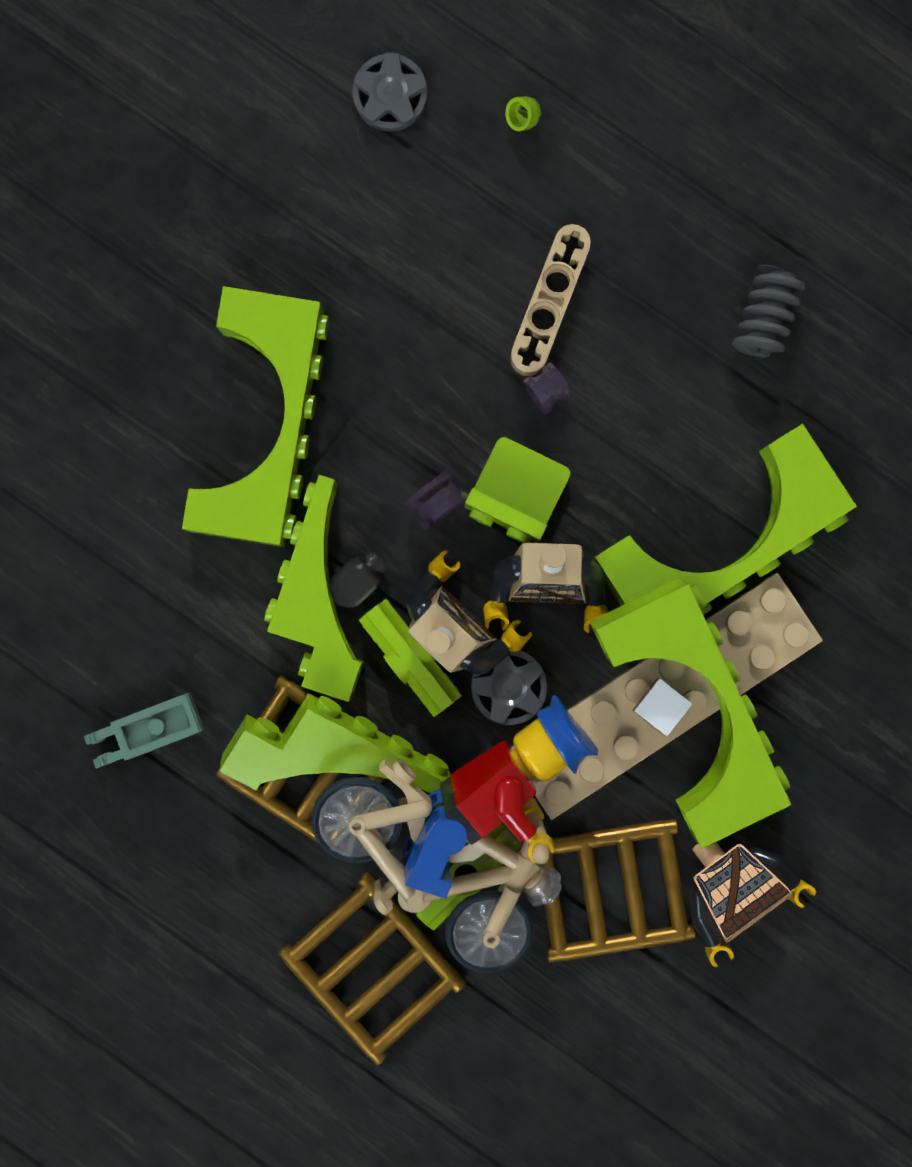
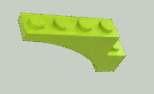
(305, 606)
(322, 742)

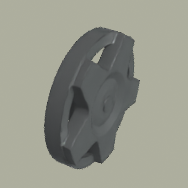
(390, 92)
(510, 689)

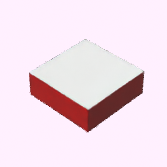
(662, 707)

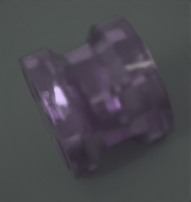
(547, 388)

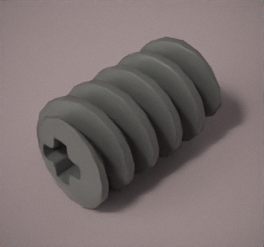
(767, 311)

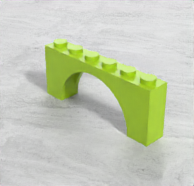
(803, 501)
(261, 503)
(742, 779)

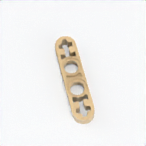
(552, 301)

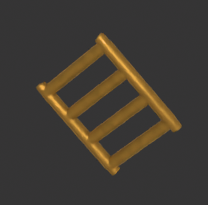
(266, 795)
(640, 936)
(348, 1017)

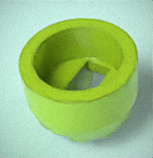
(519, 119)

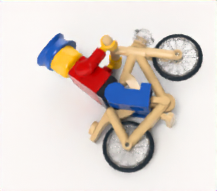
(490, 929)

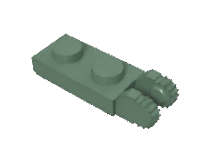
(149, 729)

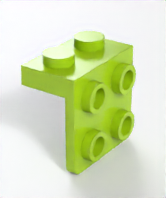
(517, 490)

